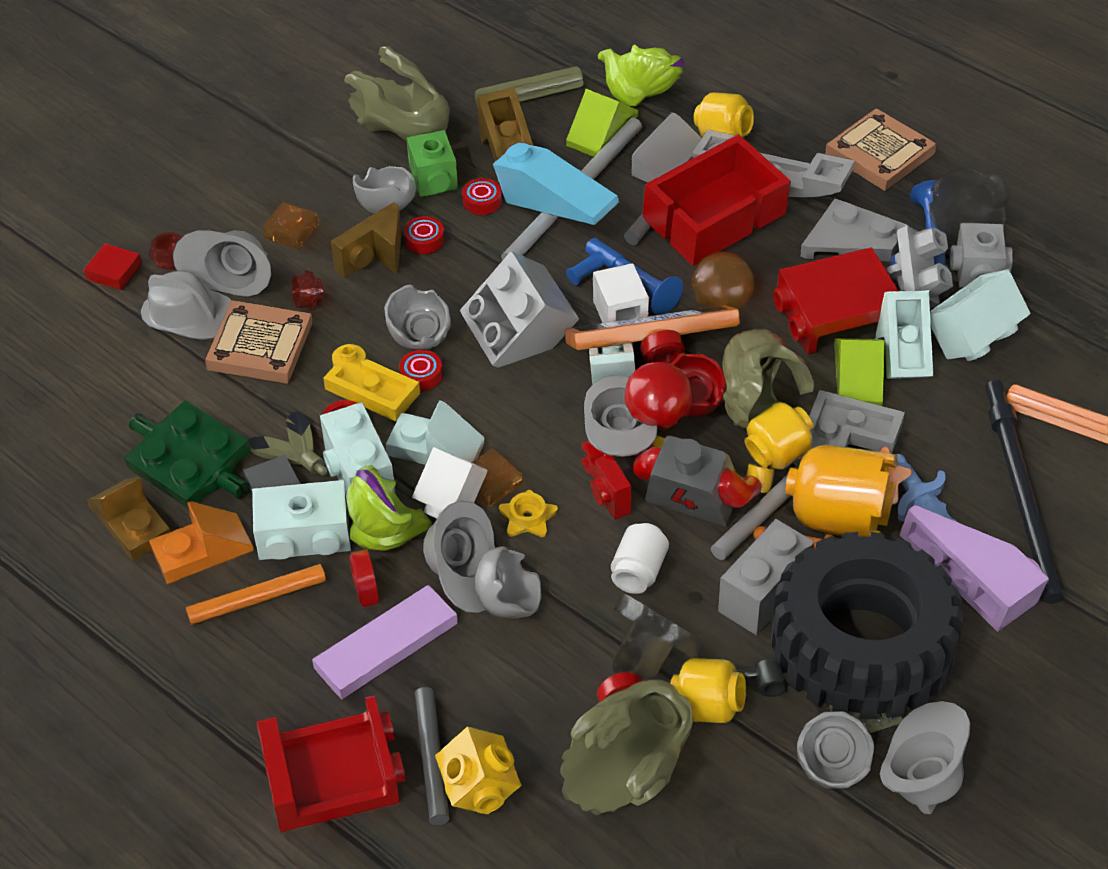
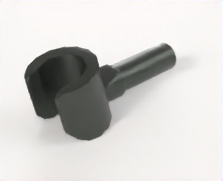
(768, 677)

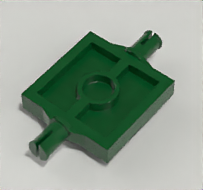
(188, 454)

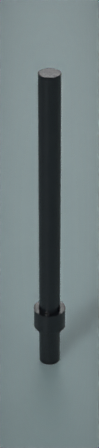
(1004, 421)

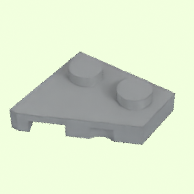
(850, 229)

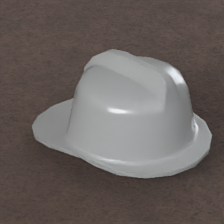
(224, 261)
(183, 306)
(609, 422)
(455, 548)
(927, 755)

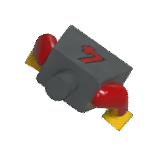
(698, 479)

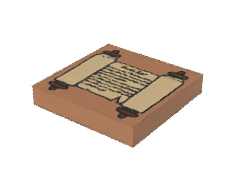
(881, 148)
(259, 342)

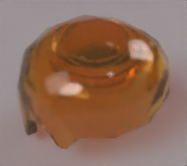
(723, 280)

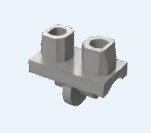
(916, 265)

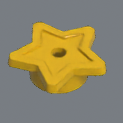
(527, 503)

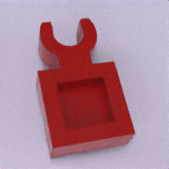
(609, 483)

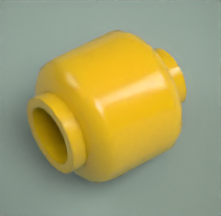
(724, 114)
(779, 436)
(711, 688)

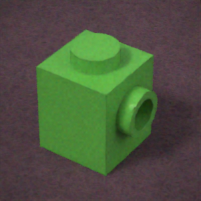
(432, 163)

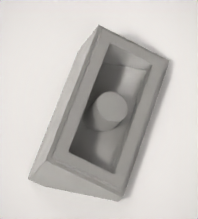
(664, 149)

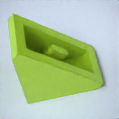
(597, 122)
(860, 369)

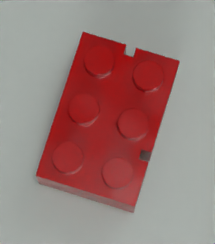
(715, 199)

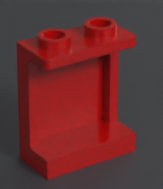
(832, 295)
(331, 767)

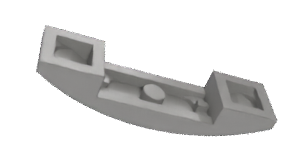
(820, 178)

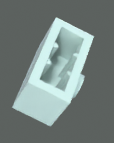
(978, 315)
(352, 444)
(301, 520)

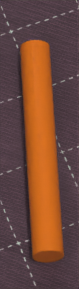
(255, 594)

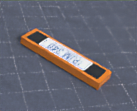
(639, 328)

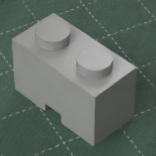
(752, 581)

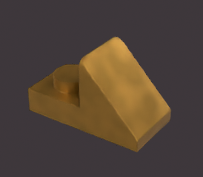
(502, 121)
(369, 240)
(129, 516)

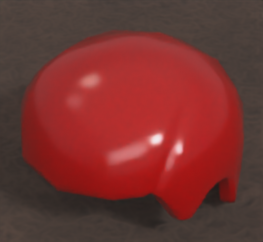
(706, 382)
(658, 394)

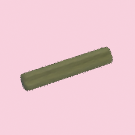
(540, 85)

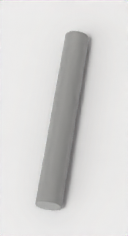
(751, 520)

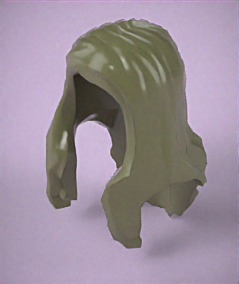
(398, 108)
(749, 373)
(626, 747)

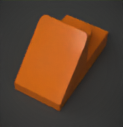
(208, 541)

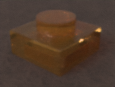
(290, 225)
(500, 478)

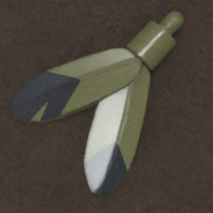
(298, 449)

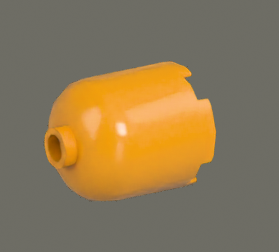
(842, 489)

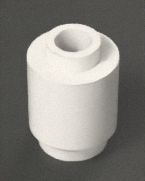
(639, 558)

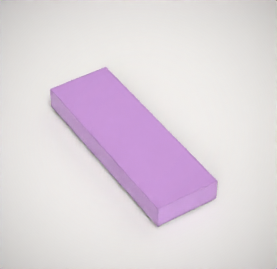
(384, 641)

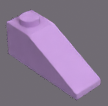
(983, 569)

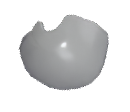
(384, 187)
(417, 318)
(505, 586)
(835, 750)

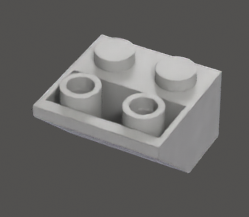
(518, 311)

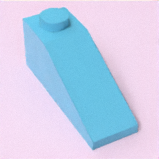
(548, 184)

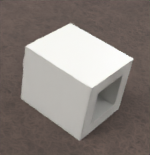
(619, 294)
(447, 481)

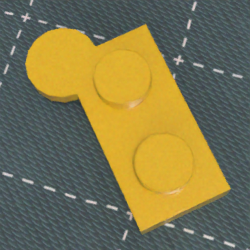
(370, 383)

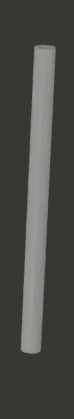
(592, 169)

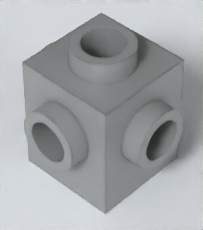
(979, 252)

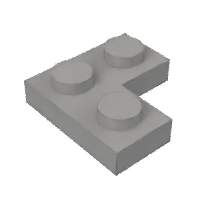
(854, 422)

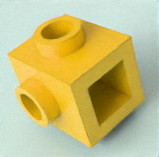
(478, 770)

